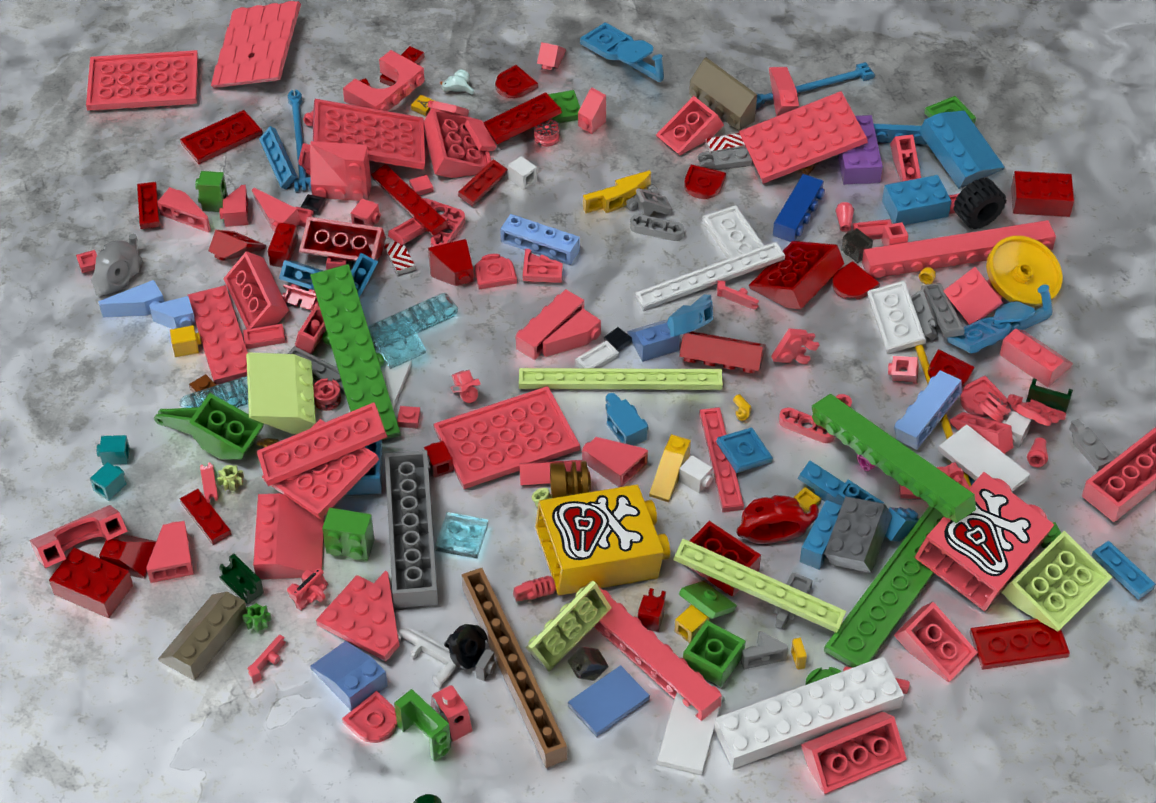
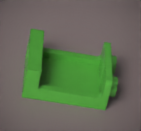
(412, 710)

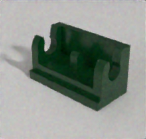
(1049, 397)
(241, 580)

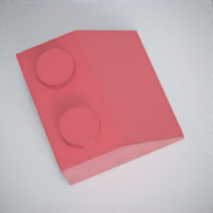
(973, 296)

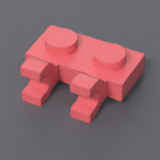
(791, 346)

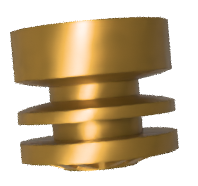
(569, 482)

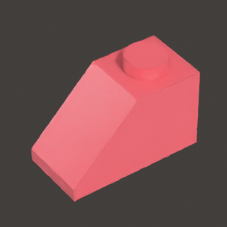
(550, 56)
(593, 111)
(235, 208)

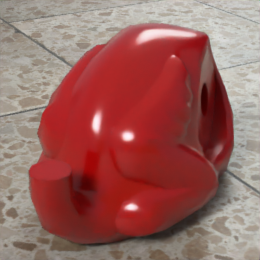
(775, 520)

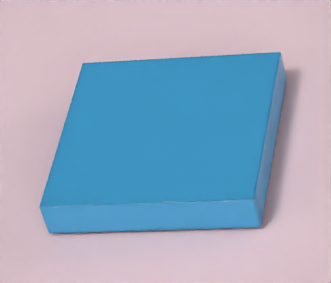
(744, 450)

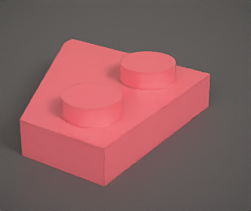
(541, 268)

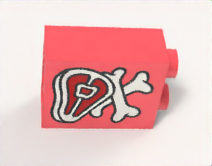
(988, 545)

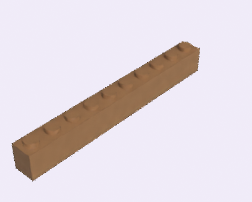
(514, 668)

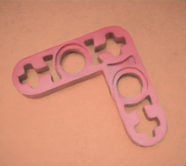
(455, 220)
(795, 415)

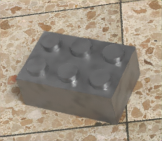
(858, 534)

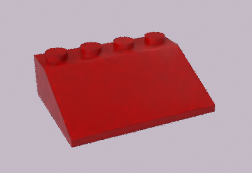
(800, 275)

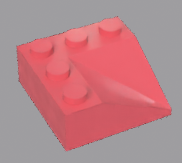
(340, 171)

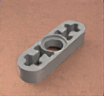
(645, 220)

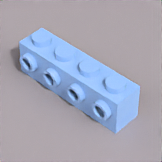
(540, 239)
(928, 409)

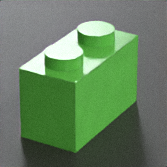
(211, 190)

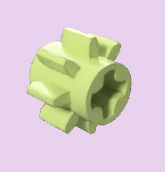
(230, 477)

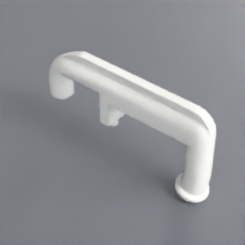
(432, 648)

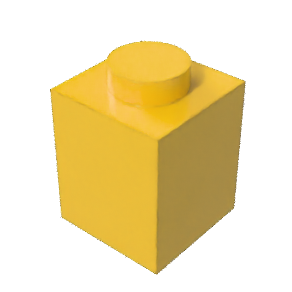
(185, 341)
(689, 623)

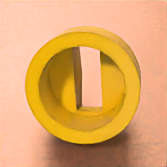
(927, 275)

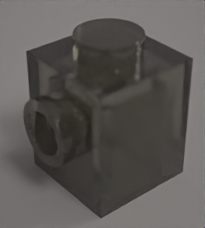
(855, 243)
(588, 663)

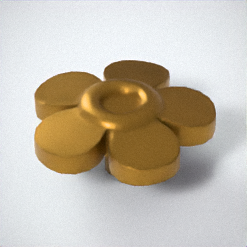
(266, 442)

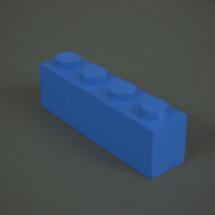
(798, 208)

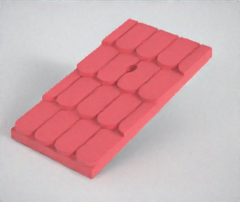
(256, 44)

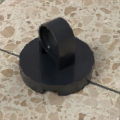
(466, 645)

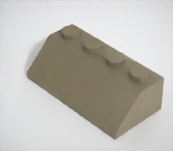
(724, 94)
(205, 634)

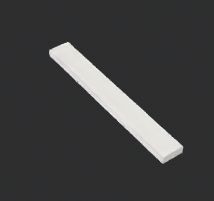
(709, 276)

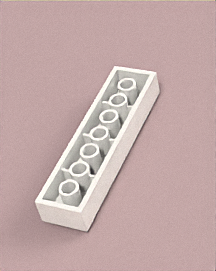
(807, 712)

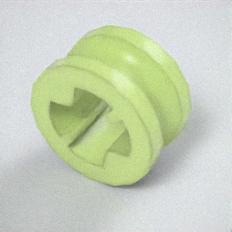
(541, 494)

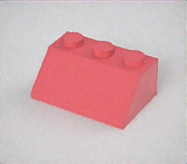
(1034, 357)

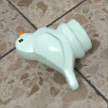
(458, 82)

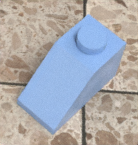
(173, 313)

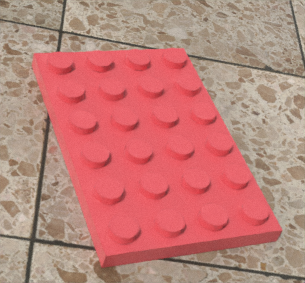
(142, 80)
(389, 135)
(803, 137)
(507, 433)

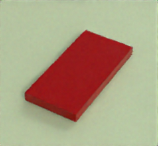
(522, 118)
(221, 137)
(1017, 643)

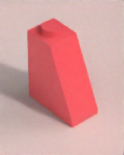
(614, 459)
(170, 554)

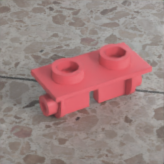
(295, 294)

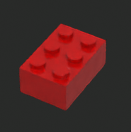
(1042, 193)
(726, 545)
(91, 582)

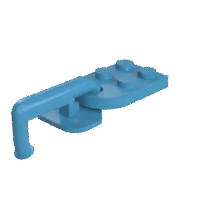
(617, 45)
(992, 329)

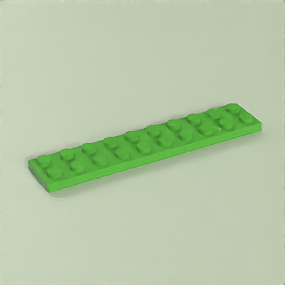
(353, 344)
(885, 599)

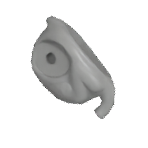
(116, 266)

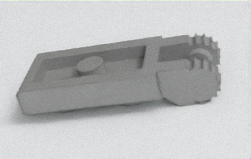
(725, 159)

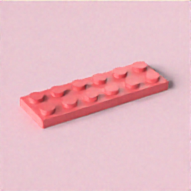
(219, 334)
(321, 444)

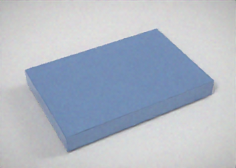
(608, 700)

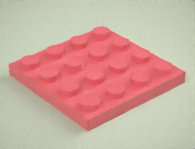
(327, 483)

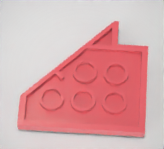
(364, 616)

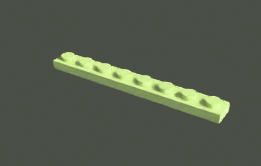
(759, 585)

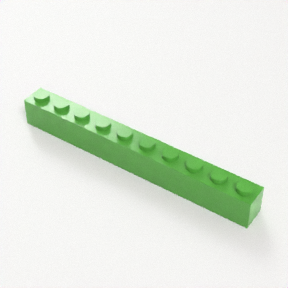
(894, 458)

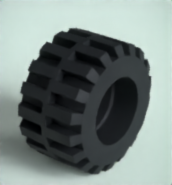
(980, 203)

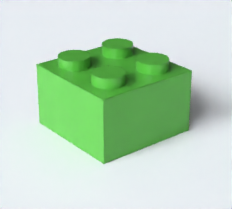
(348, 534)
(714, 653)

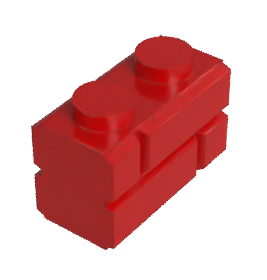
(282, 244)

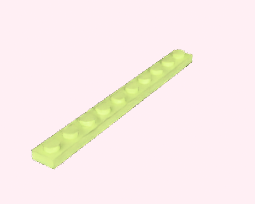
(620, 378)

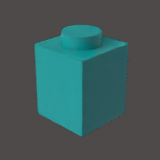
(113, 449)
(108, 481)

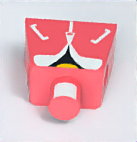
(451, 706)

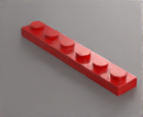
(409, 200)

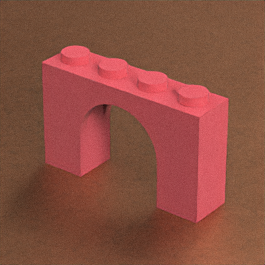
(398, 68)
(101, 523)

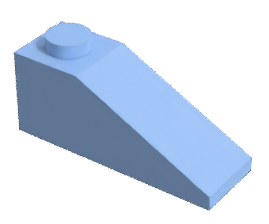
(132, 301)

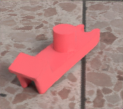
(737, 296)
(209, 482)
(267, 656)

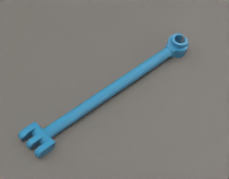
(862, 70)
(295, 101)

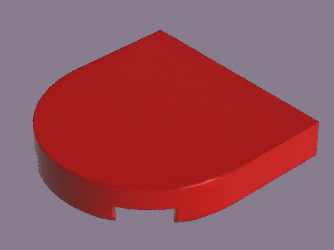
(514, 83)
(703, 182)
(853, 282)
(951, 366)

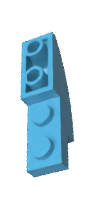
(691, 317)
(830, 487)

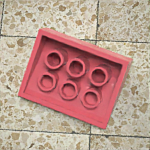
(452, 146)
(286, 538)

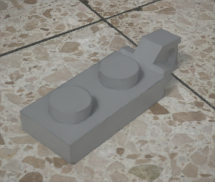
(925, 314)
(1090, 445)
(800, 583)

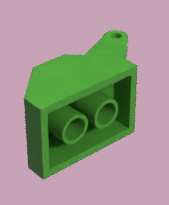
(215, 426)

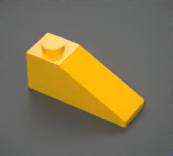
(667, 475)

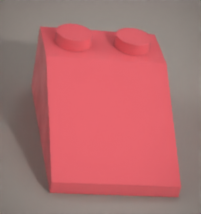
(690, 127)
(936, 642)

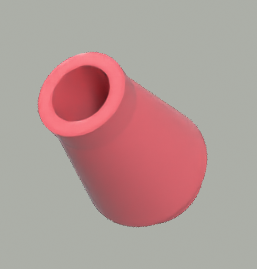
(844, 215)
(1038, 453)

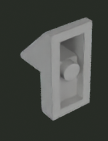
(652, 202)
(768, 651)

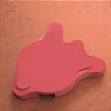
(1035, 410)

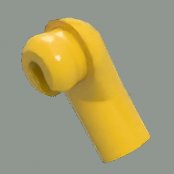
(744, 408)

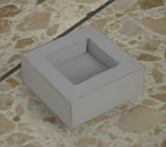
(485, 665)

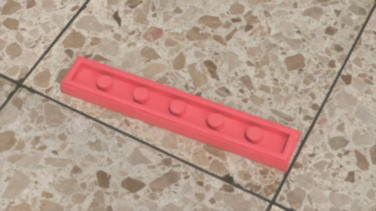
(723, 472)

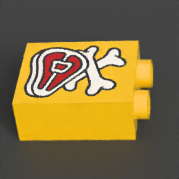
(600, 538)

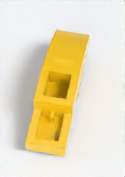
(616, 196)

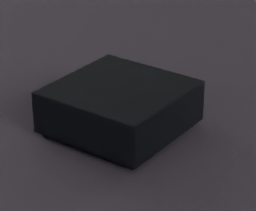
(314, 203)
(618, 339)

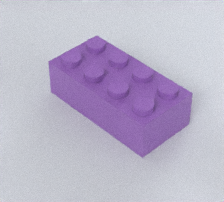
(864, 162)

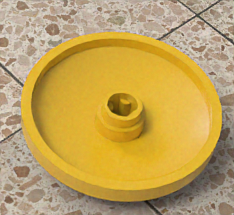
(1020, 267)

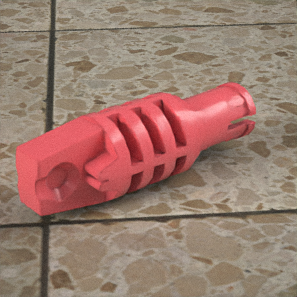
(534, 589)

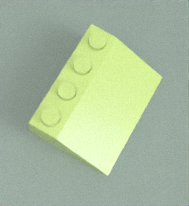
(281, 391)
(1057, 583)
(569, 626)

